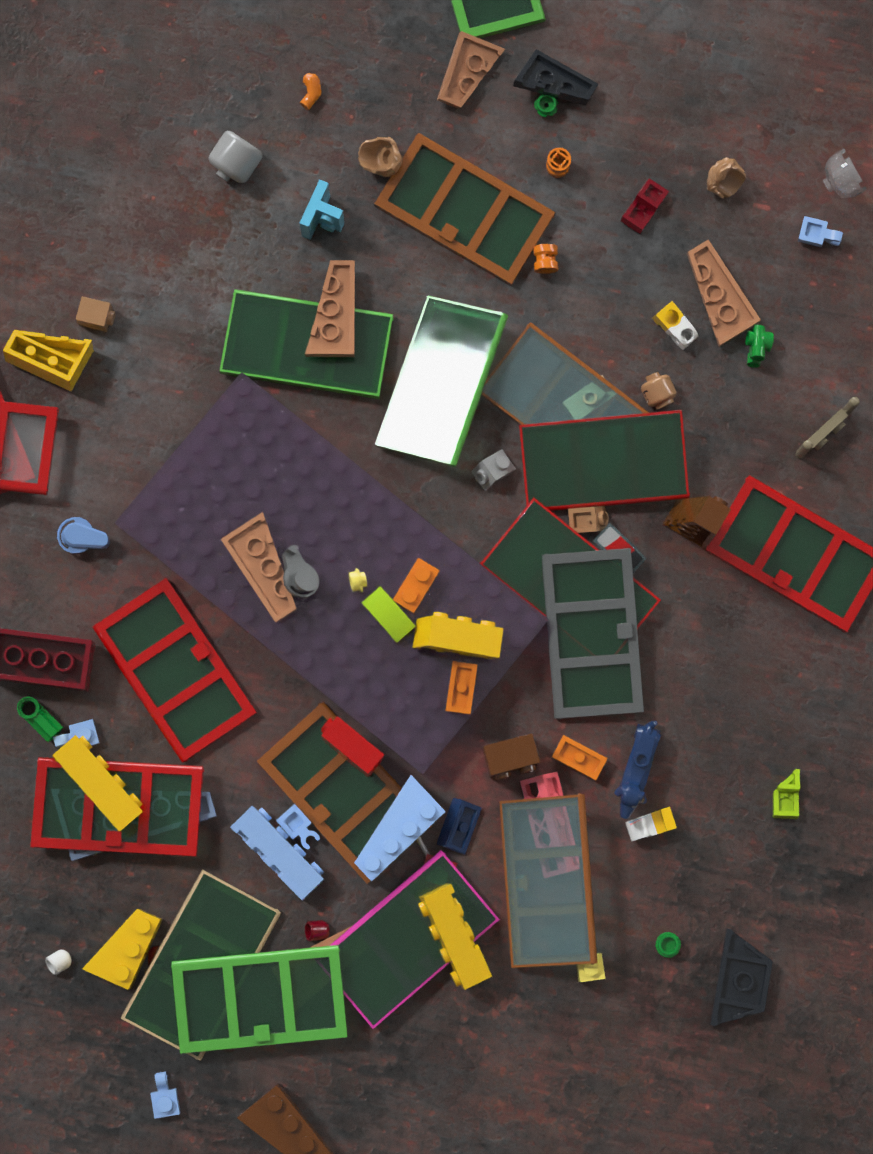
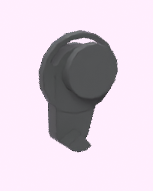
(298, 575)

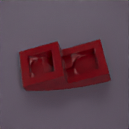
(644, 206)

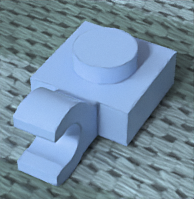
(815, 232)
(84, 728)
(164, 1100)

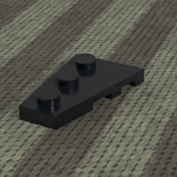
(554, 79)

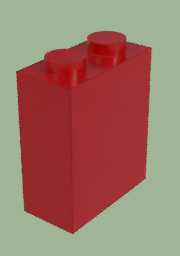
(351, 746)

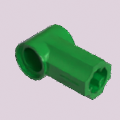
(40, 720)

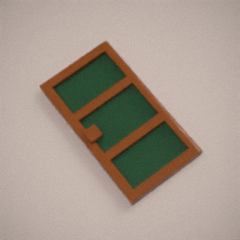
(464, 209)
(329, 788)

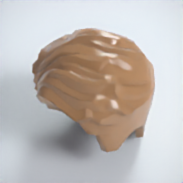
(380, 156)
(725, 178)

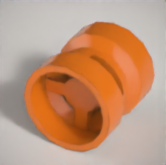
(558, 167)
(545, 258)

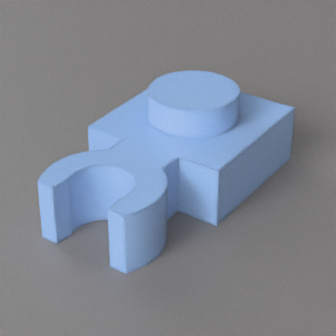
(295, 824)

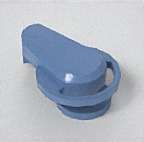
(81, 536)

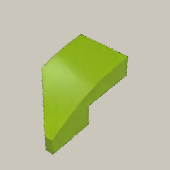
(787, 797)

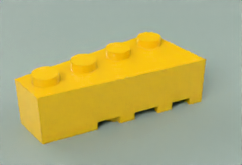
(97, 782)
(455, 937)

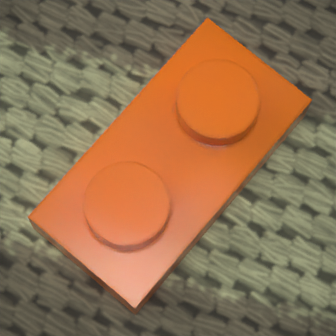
(416, 585)
(461, 687)
(579, 757)

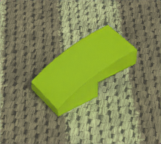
(388, 614)

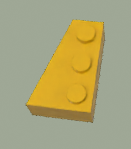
(49, 357)
(458, 636)
(126, 950)

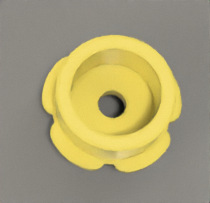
(357, 580)

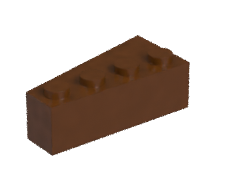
(697, 518)
(283, 1124)

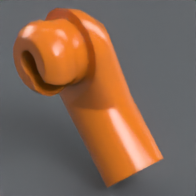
(313, 88)

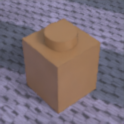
(95, 314)

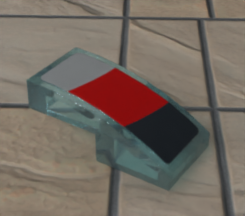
(611, 538)

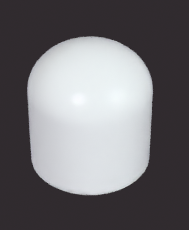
(58, 961)

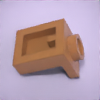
(588, 519)

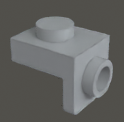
(493, 469)

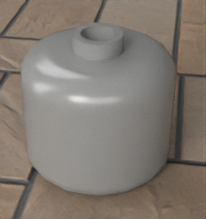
(234, 157)

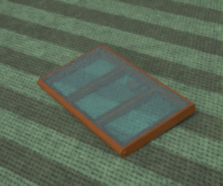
(549, 384)
(548, 881)

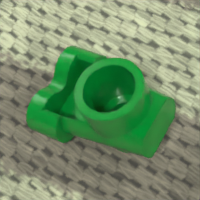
(758, 343)

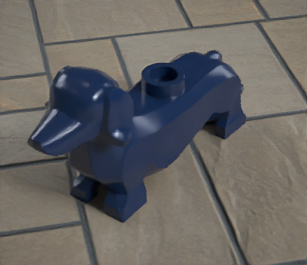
(638, 768)

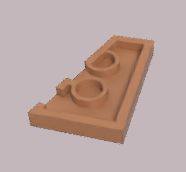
(466, 68)

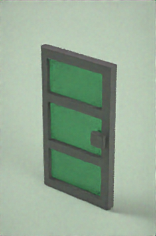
(592, 633)

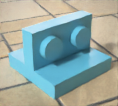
(320, 212)

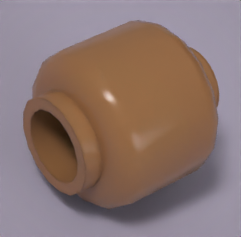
(658, 390)

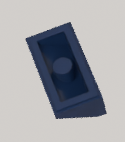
(459, 825)

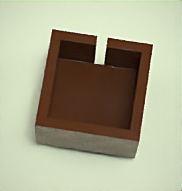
(511, 756)

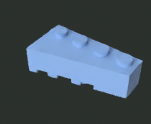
(402, 824)
(278, 852)

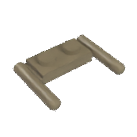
(833, 425)

